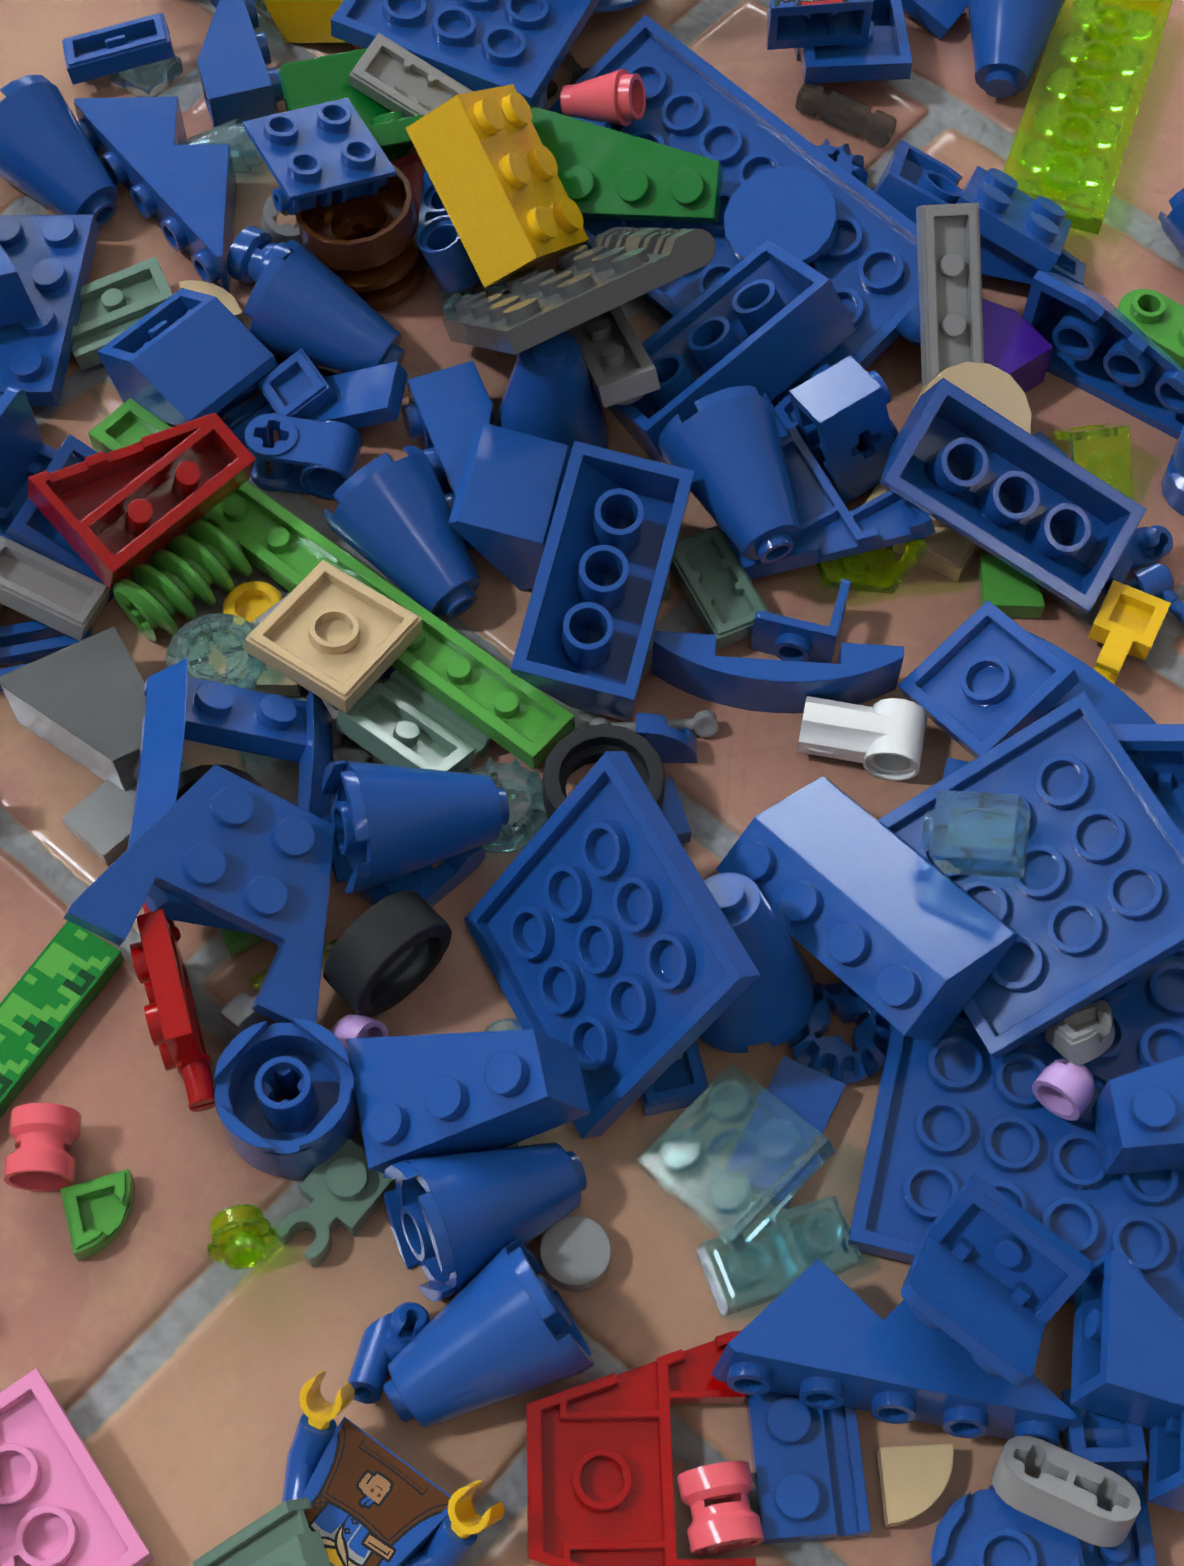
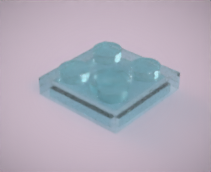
(736, 1156)

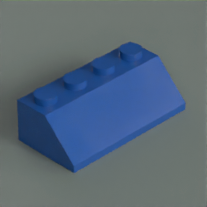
(749, 328)
(1011, 494)
(602, 579)
(871, 908)

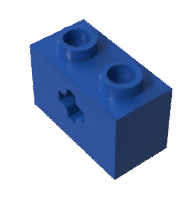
(846, 425)

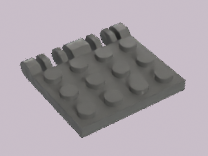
(582, 286)

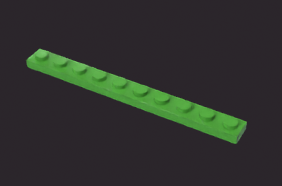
(437, 660)

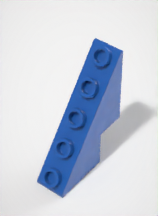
(181, 186)
(838, 1352)
(1132, 1366)

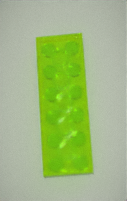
(1086, 104)

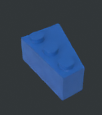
(461, 1092)

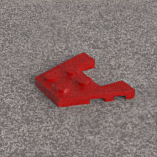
(605, 1463)

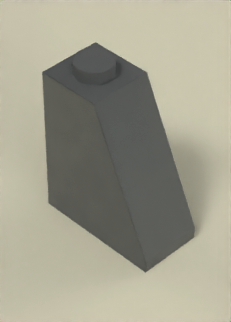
(85, 704)

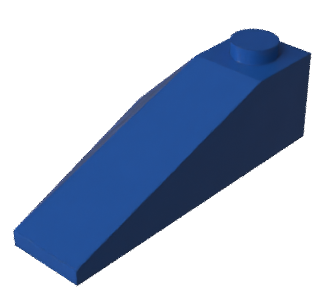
(919, 179)
(1105, 352)

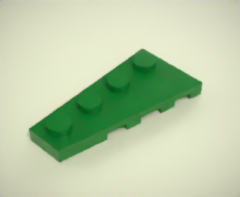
(627, 175)

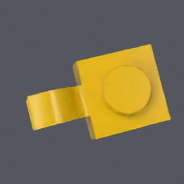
(1126, 627)

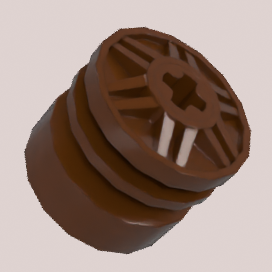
(369, 242)

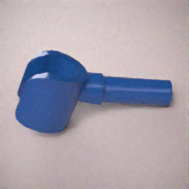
(1159, 582)

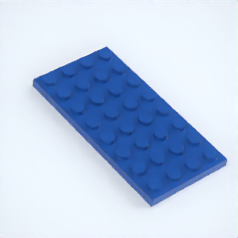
(710, 116)

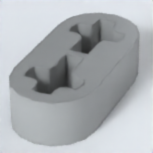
(1065, 1491)

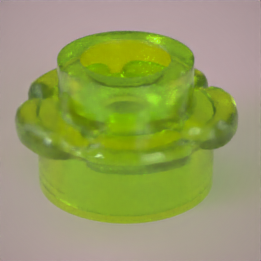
(240, 1236)

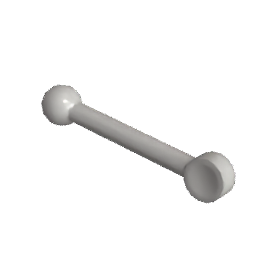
(704, 723)

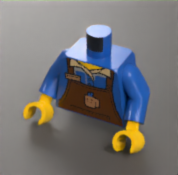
(369, 1499)

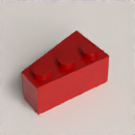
(141, 496)

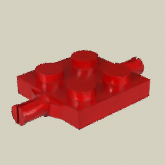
(172, 1009)

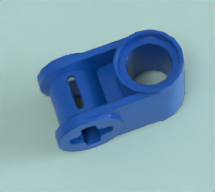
(307, 459)

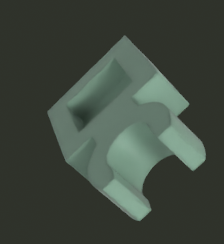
(339, 1194)

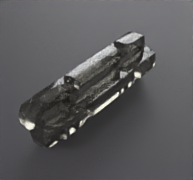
(846, 114)

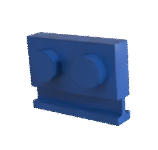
(806, 1470)

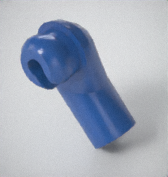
(1143, 549)
(380, 1345)

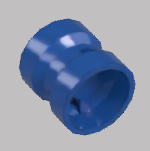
(251, 254)

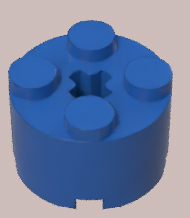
(286, 1061)

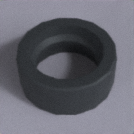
(586, 747)
(387, 953)

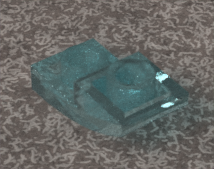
(778, 1255)

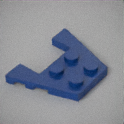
(825, 523)
(241, 860)

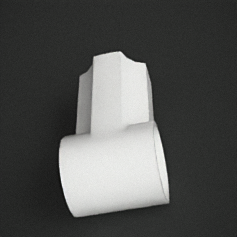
(881, 736)

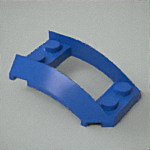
(226, 718)

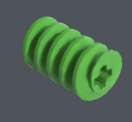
(180, 577)

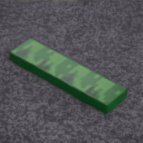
(49, 1003)

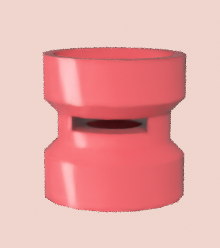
(42, 1146)
(720, 1508)

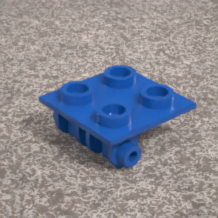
(319, 155)

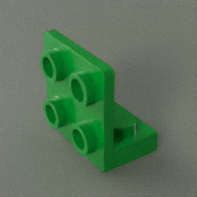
(327, 79)

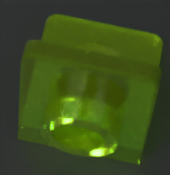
(1102, 451)
(873, 569)

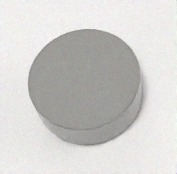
(575, 1253)

